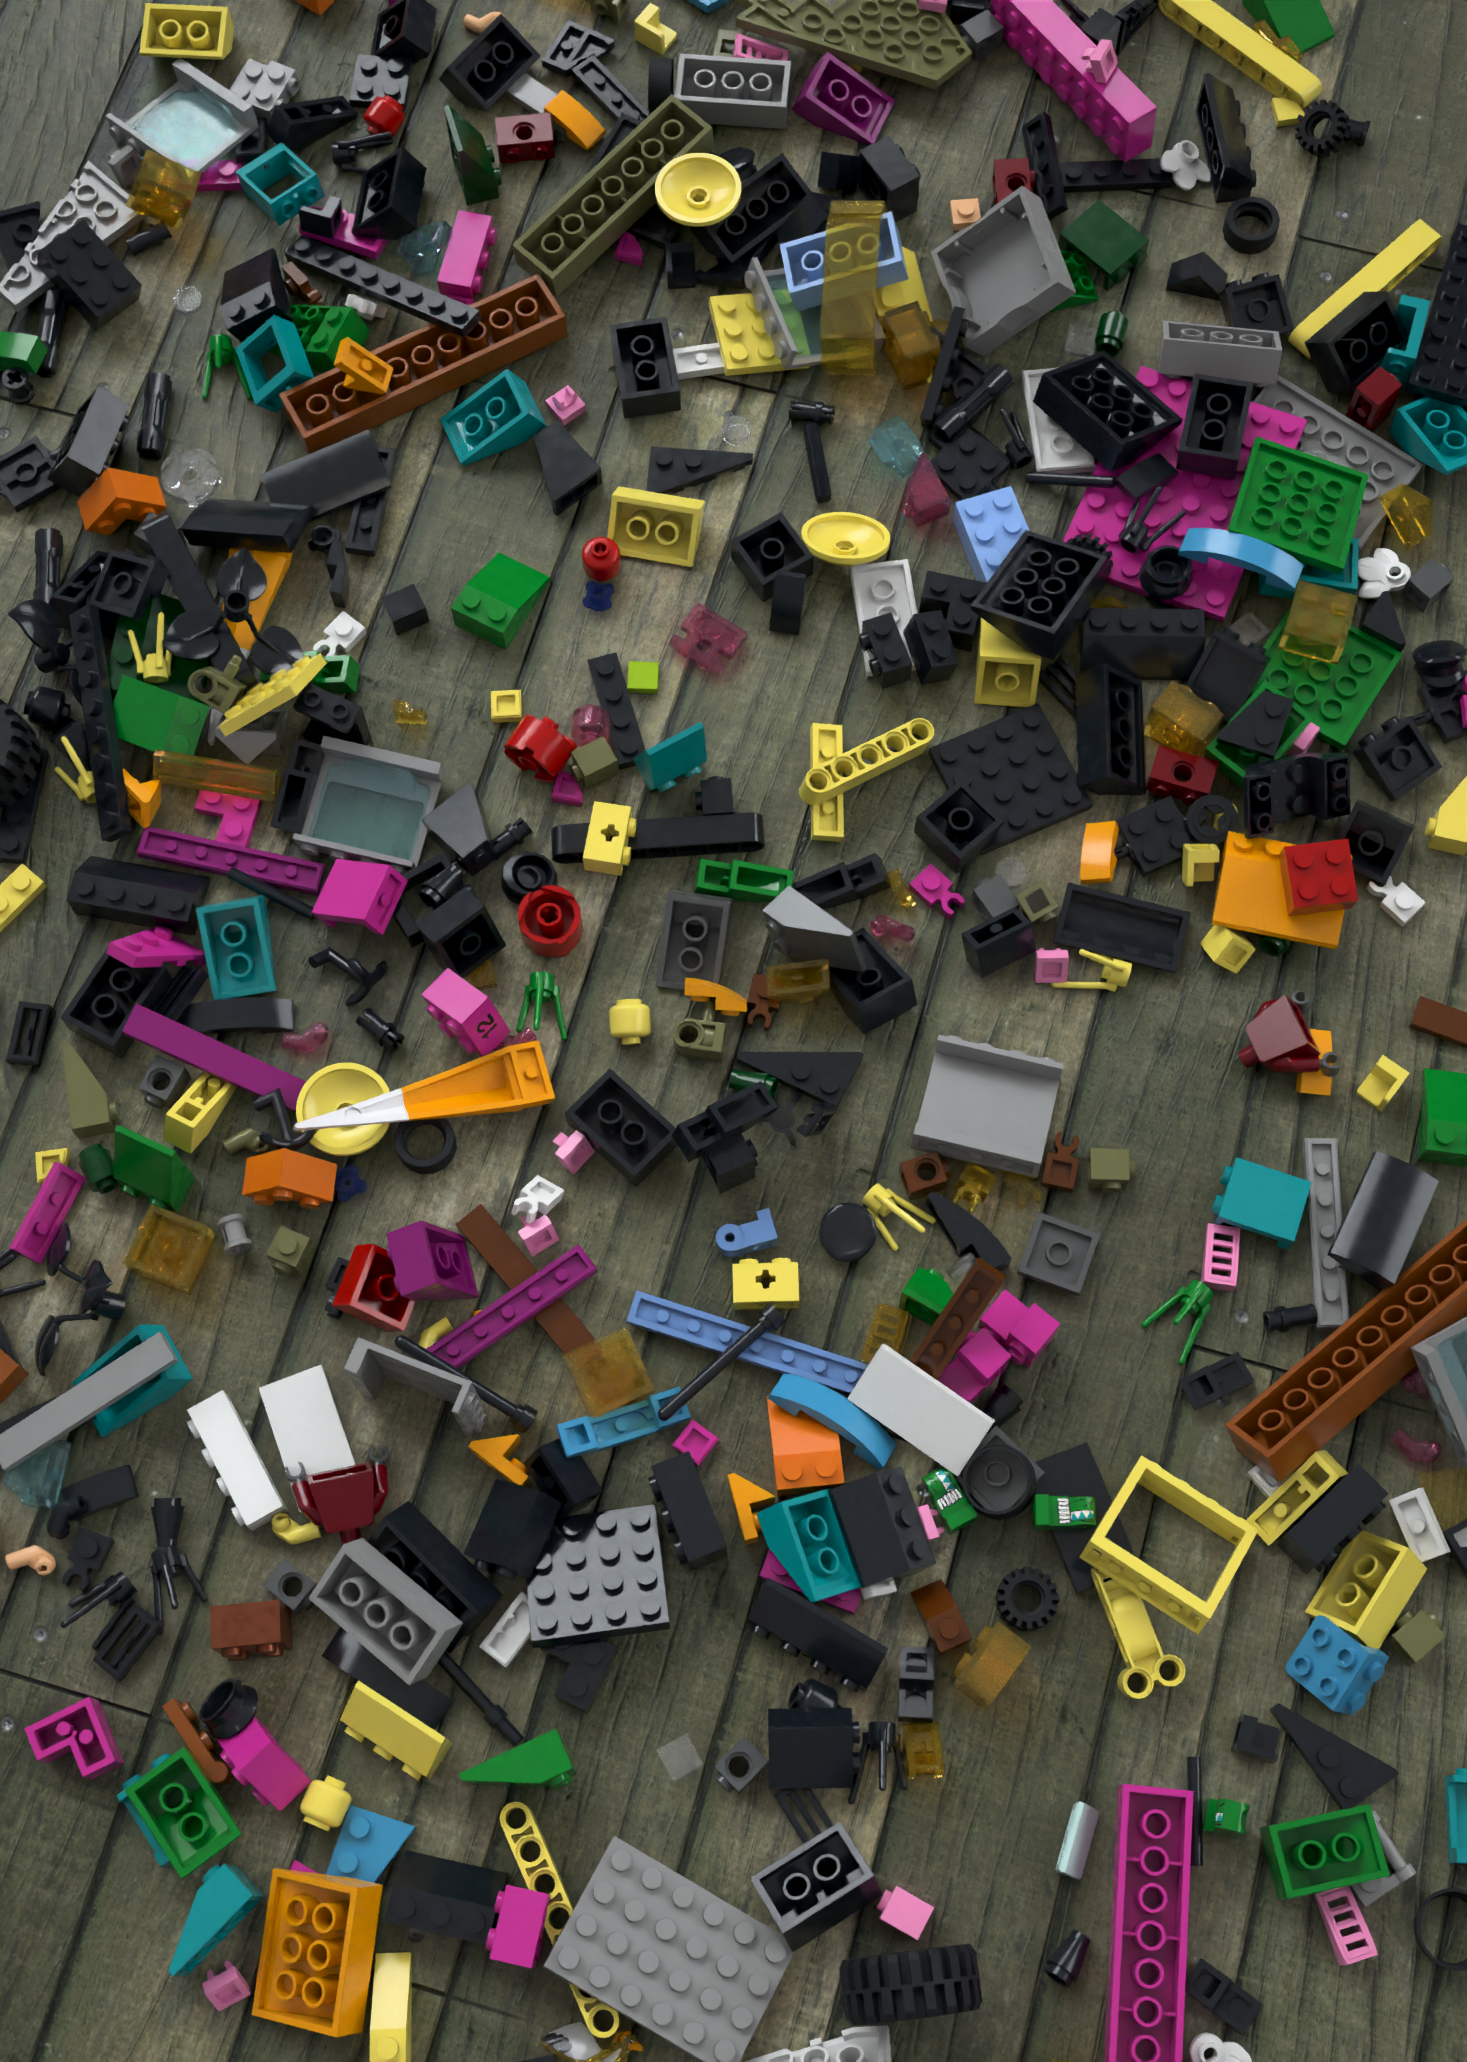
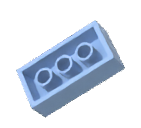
(805, 263)
(989, 529)

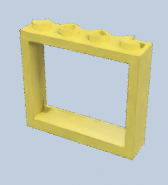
(1147, 1581)

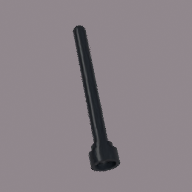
(768, 1320)
(520, 1415)

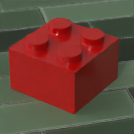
(1318, 877)
(370, 1290)

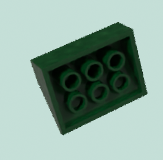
(122, 657)

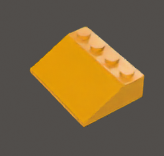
(1253, 895)
(317, 1951)

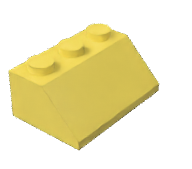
(186, 31)
(904, 291)
(655, 525)
(1368, 1588)
(394, 1732)

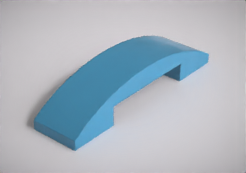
(1244, 552)
(836, 1413)
(618, 1426)

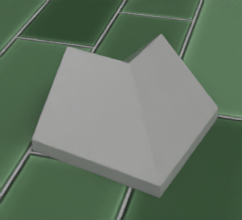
(258, 737)

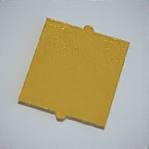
(1446, 1494)

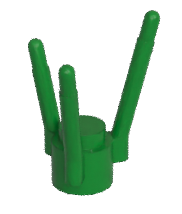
(221, 353)
(541, 990)
(1193, 1299)

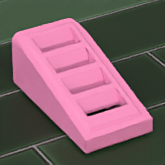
(760, 48)
(1220, 1282)
(1338, 1942)

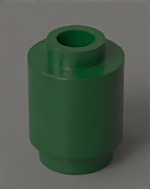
(1111, 332)
(98, 1168)

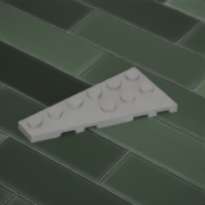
(95, 201)

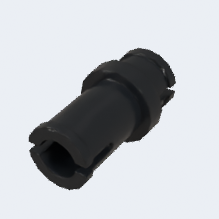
(149, 237)
(812, 412)
(510, 837)
(382, 1031)
(1286, 1318)

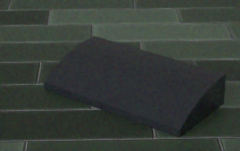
(330, 476)
(247, 524)
(1121, 927)
(1383, 1219)

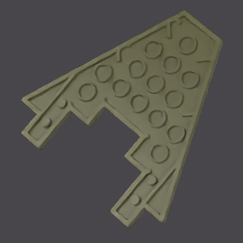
(870, 33)

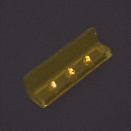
(215, 775)

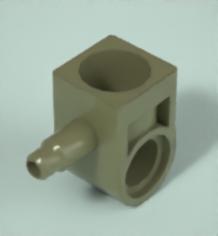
(225, 688)
(709, 1036)

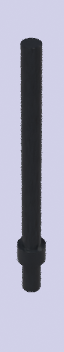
(494, 1715)

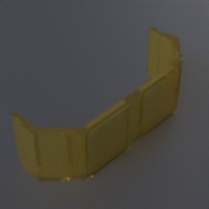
(850, 287)

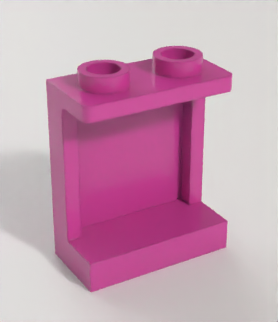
(360, 895)

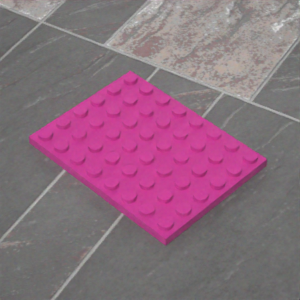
(1204, 497)

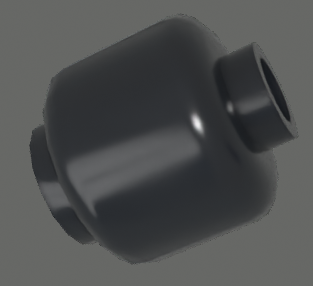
(46, 707)
(813, 1695)

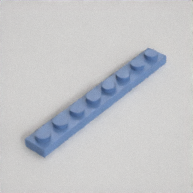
(767, 1351)

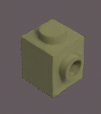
(594, 763)
(1038, 902)
(1109, 1169)
(290, 1252)
(1415, 1635)

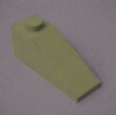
(89, 1105)

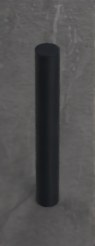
(1071, 479)
(270, 892)
(1195, 1784)

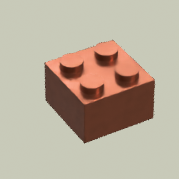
(251, 1629)

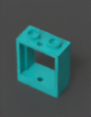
(279, 163)
(297, 368)

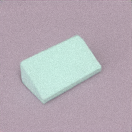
(1077, 1840)

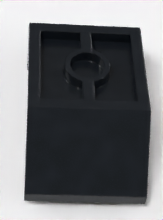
(1294, 789)

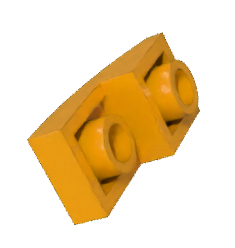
(577, 120)
(1098, 854)
(726, 999)
(1316, 1081)

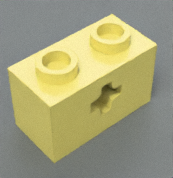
(600, 853)
(748, 1287)

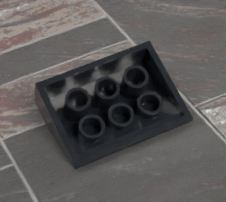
(1105, 409)
(1042, 592)

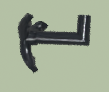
(352, 968)
(288, 1138)

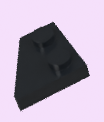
(1258, 725)

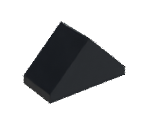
(1197, 277)
(1384, 624)
(77, 737)

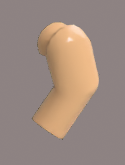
(479, 24)
(34, 1557)

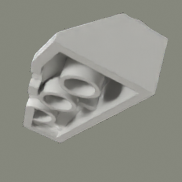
(854, 2045)

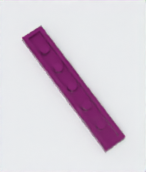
(220, 857)
(211, 1055)
(515, 1308)

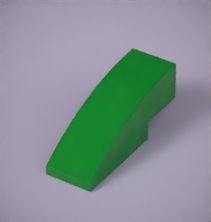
(21, 351)
(337, 676)
(741, 880)

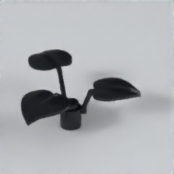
(238, 582)
(40, 625)
(92, 1297)

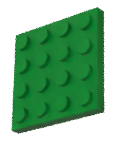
(1299, 504)
(1330, 692)

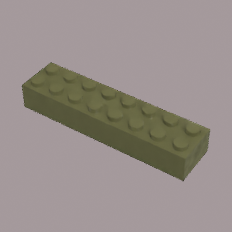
(609, 196)

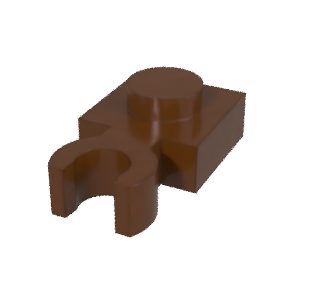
(299, 285)
(760, 1001)
(1061, 1168)

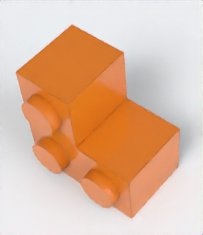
(119, 497)
(288, 1177)

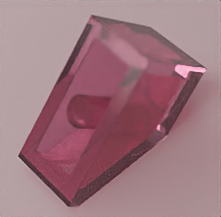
(925, 494)

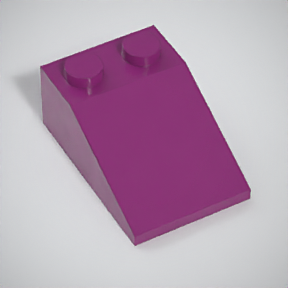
(842, 101)
(431, 1263)

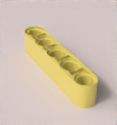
(860, 772)

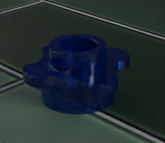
(598, 603)
(357, 1185)

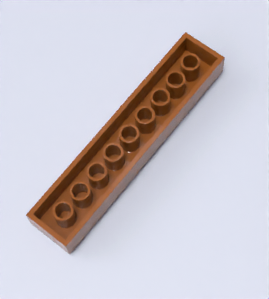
(427, 365)
(1354, 1362)

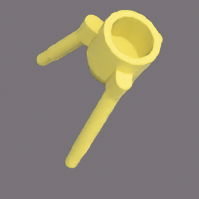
(156, 666)
(85, 787)
(1114, 970)
(884, 1201)

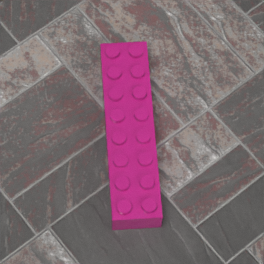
(1055, 49)
(1149, 1925)

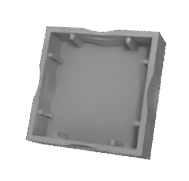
(1004, 270)

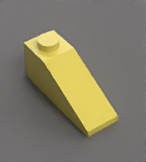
(1449, 826)
(196, 1112)
(1297, 1496)
(391, 2008)

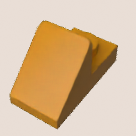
(362, 368)
(142, 799)
(495, 1454)
(745, 1497)

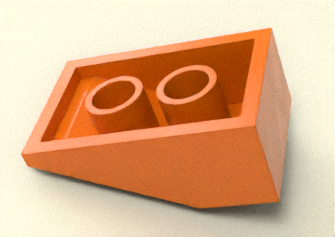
(803, 1453)

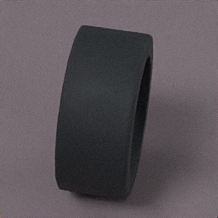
(660, 81)
(1253, 207)
(431, 1165)

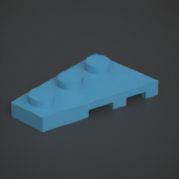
(367, 1844)

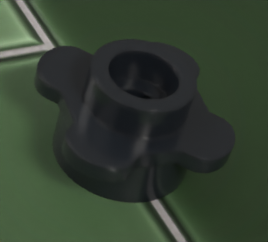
(323, 532)

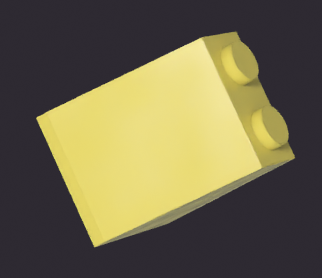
(1004, 670)

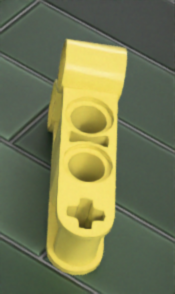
(1134, 1637)

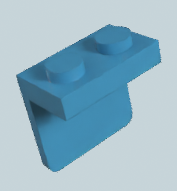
(1335, 1666)

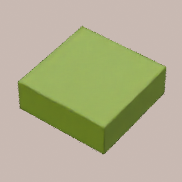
(643, 677)

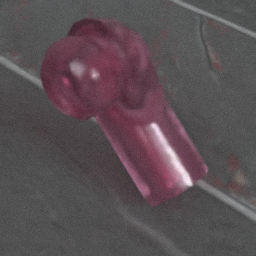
(892, 928)
(308, 1040)
(1416, 1450)

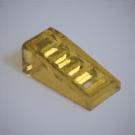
(881, 1308)

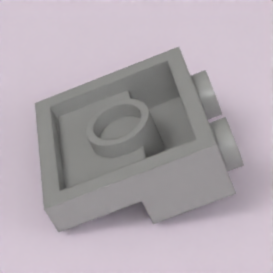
(265, 86)

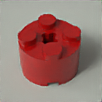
(539, 747)
(537, 912)

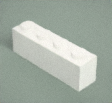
(236, 1460)

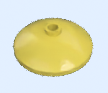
(698, 189)
(845, 538)
(335, 1089)

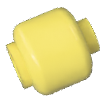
(629, 1021)
(325, 1803)

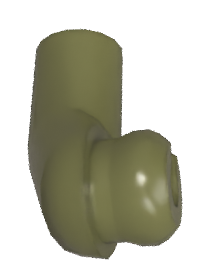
(247, 1139)

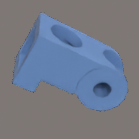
(747, 1237)

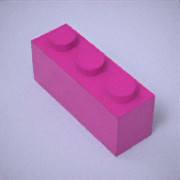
(467, 255)

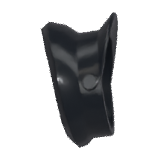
(742, 160)
(1166, 573)
(1440, 662)
(526, 874)
(847, 1232)
(228, 1708)

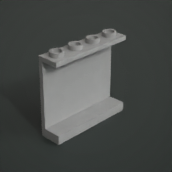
(988, 1105)
(372, 1363)

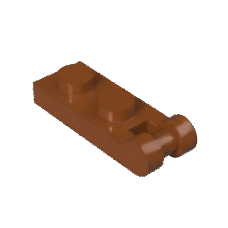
(199, 1742)

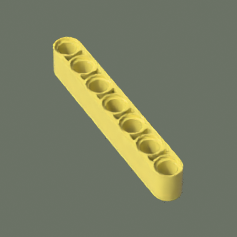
(1244, 49)
(1378, 275)
(559, 1899)

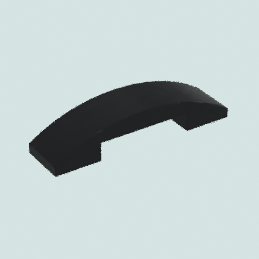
(239, 1014)
(417, 1699)

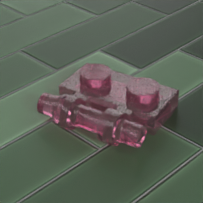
(712, 631)

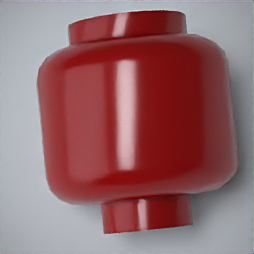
(384, 116)
(601, 558)

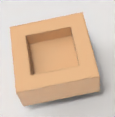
(964, 213)

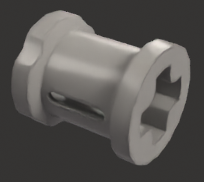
(234, 1234)

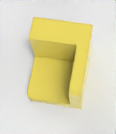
(651, 32)
(1199, 863)
(1227, 947)
(1382, 1083)

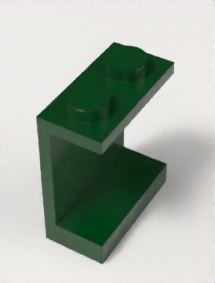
(1106, 242)

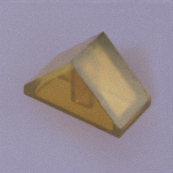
(1409, 513)
(798, 981)
(922, 1750)

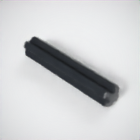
(817, 462)

